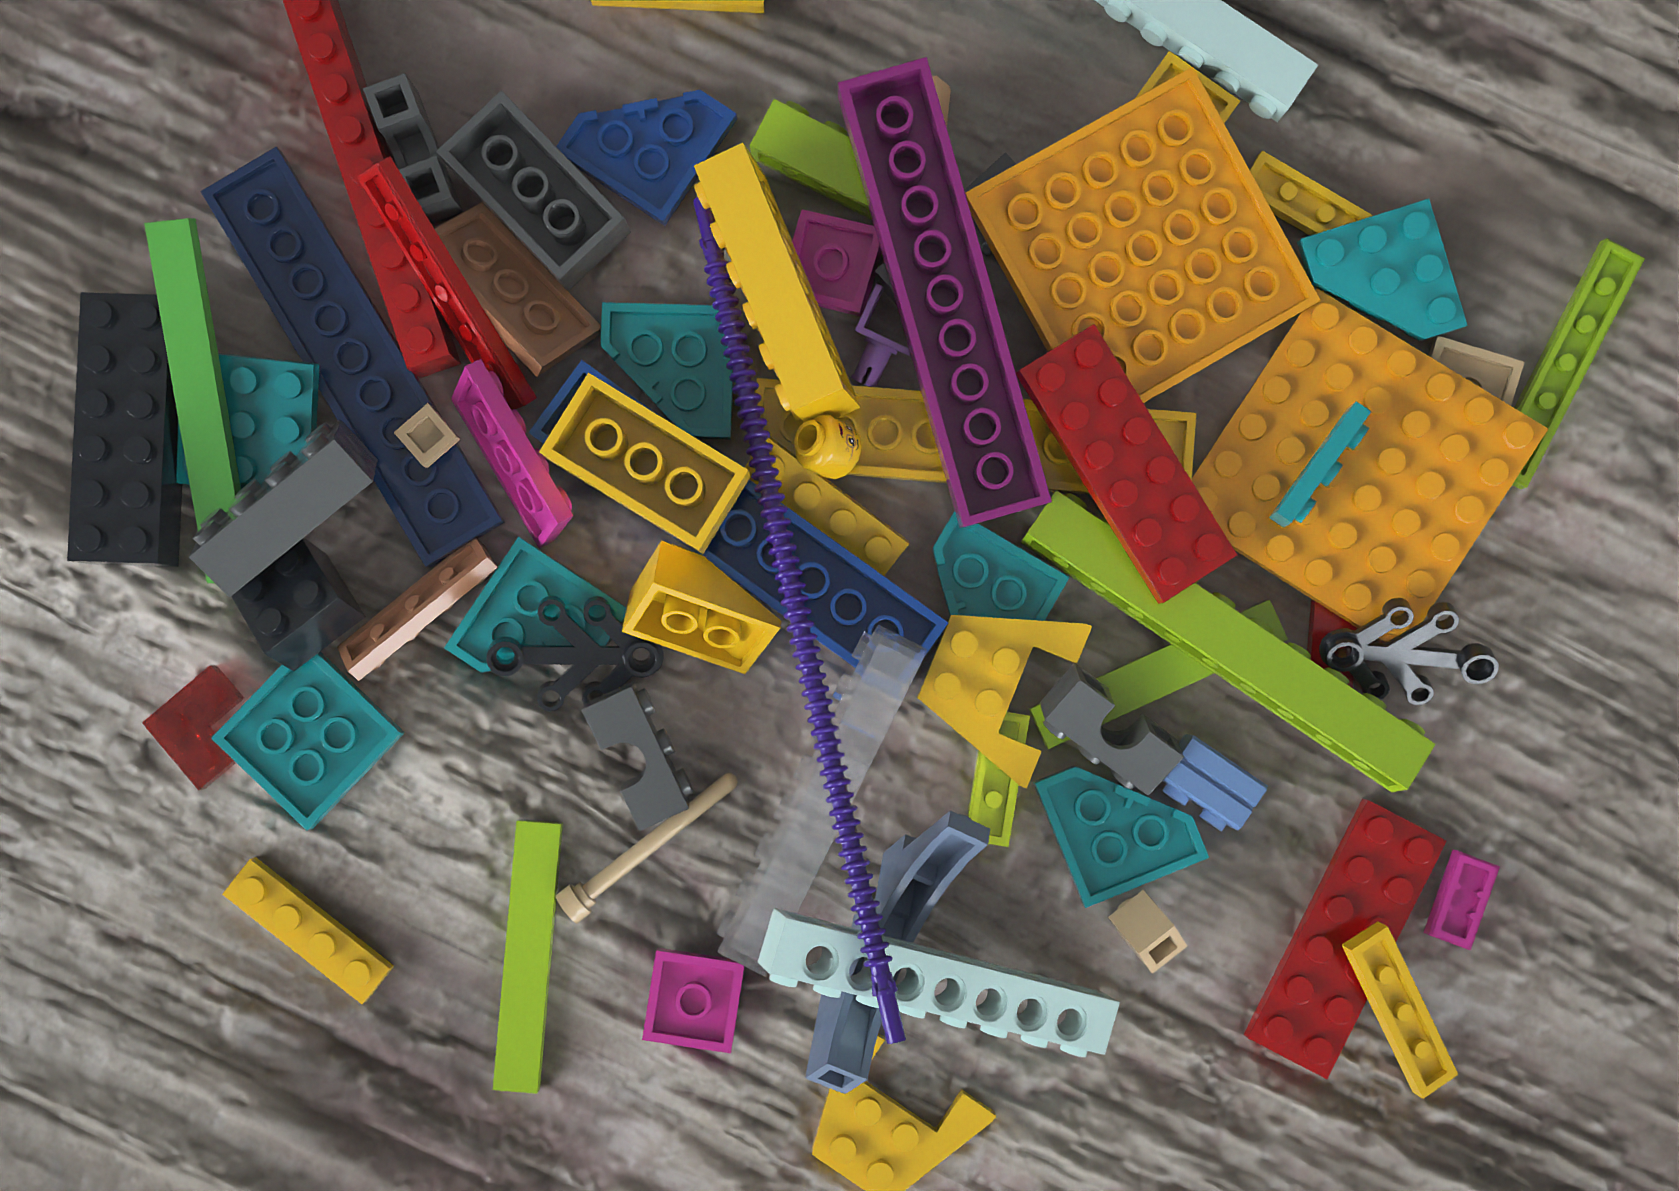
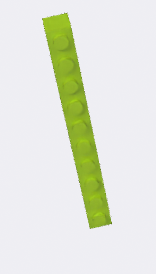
(1235, 648)

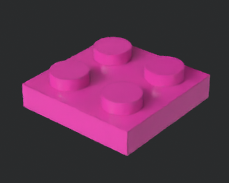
(837, 260)
(693, 1000)

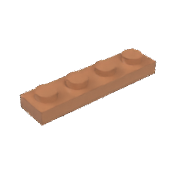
(416, 608)

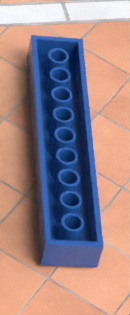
(841, 588)

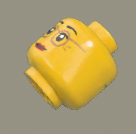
(827, 446)

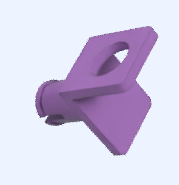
(878, 347)

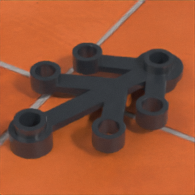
(1405, 650)
(583, 655)

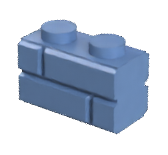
(1214, 784)

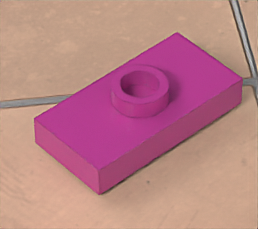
(1461, 899)

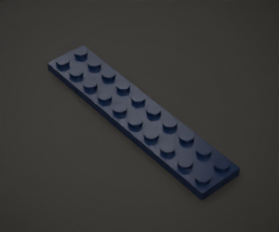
(357, 356)

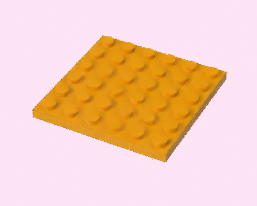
(1147, 236)
(1405, 495)

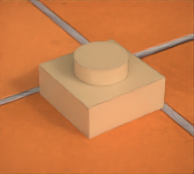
(427, 435)

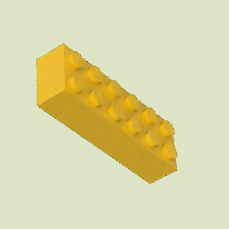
(775, 285)

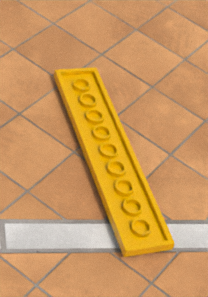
(901, 443)

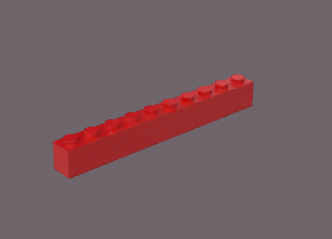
(357, 147)

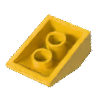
(697, 610)

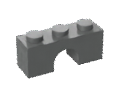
(413, 145)
(626, 718)
(1136, 755)

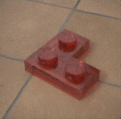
(185, 725)

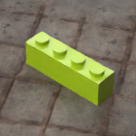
(810, 154)

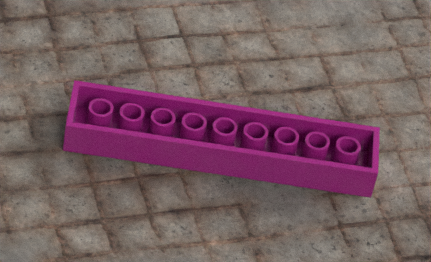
(943, 292)

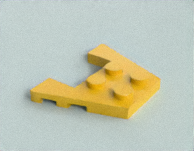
(978, 675)
(884, 1143)

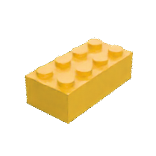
(645, 463)

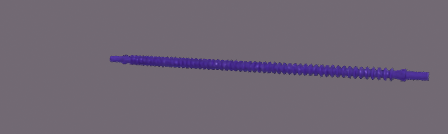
(882, 980)

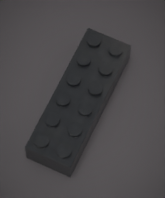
(124, 437)

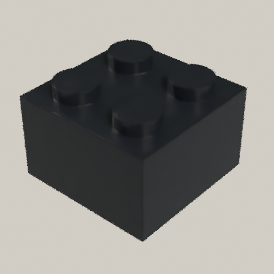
(298, 605)

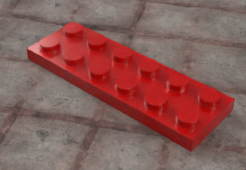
(1126, 464)
(1314, 988)

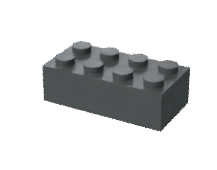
(534, 190)
(283, 508)

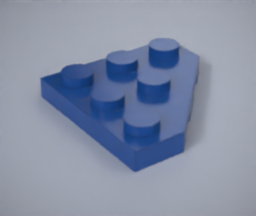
(649, 148)

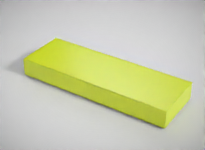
(993, 791)

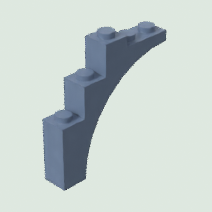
(909, 886)

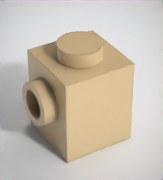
(1147, 931)

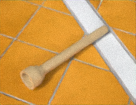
(579, 899)

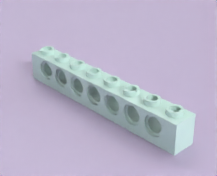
(1084, 1029)

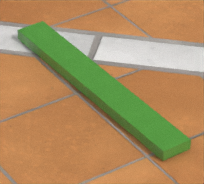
(194, 365)

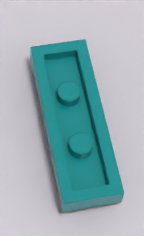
(1322, 466)

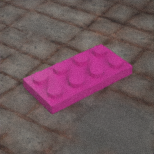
(510, 454)

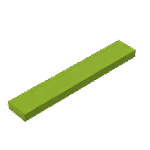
(1575, 343)
(1155, 676)
(527, 956)

